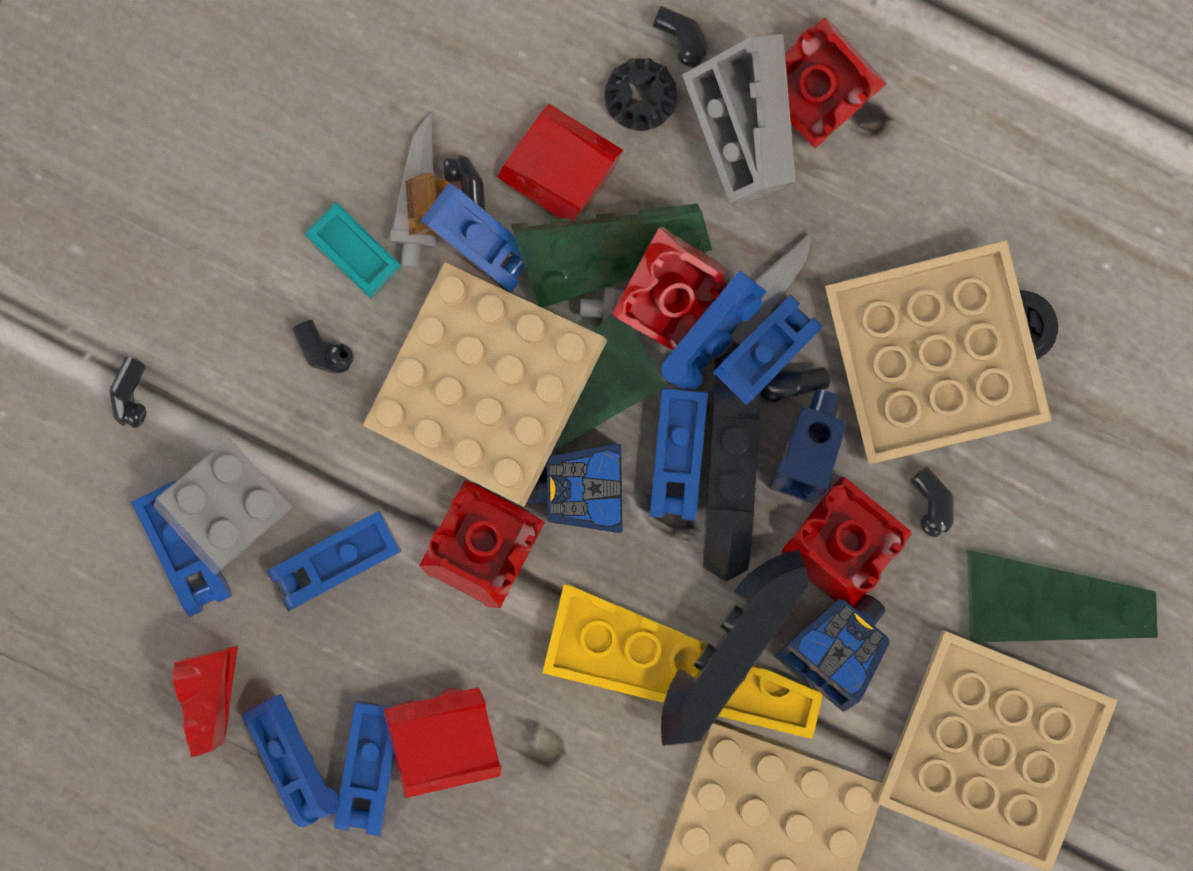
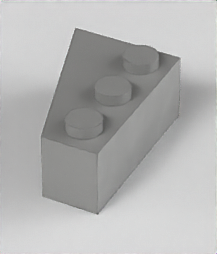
(746, 116)

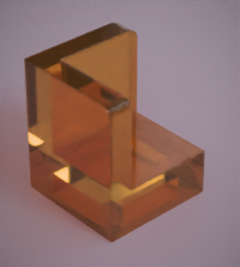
(420, 196)

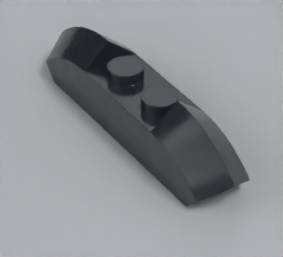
(730, 481)
(769, 597)

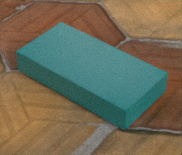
(353, 250)

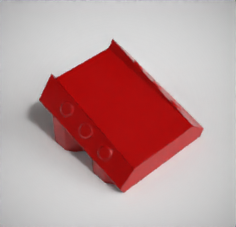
(826, 81)
(560, 164)
(670, 289)
(847, 542)
(481, 545)
(204, 691)
(442, 741)

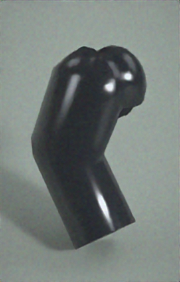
(686, 31)
(463, 170)
(322, 354)
(795, 383)
(122, 394)
(940, 503)

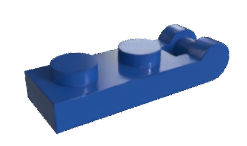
(476, 236)
(713, 331)
(767, 350)
(678, 452)
(179, 559)
(336, 559)
(290, 762)
(366, 770)

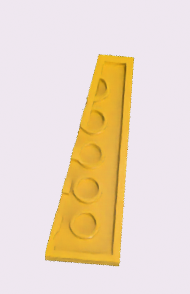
(639, 657)

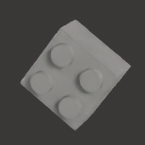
(221, 506)

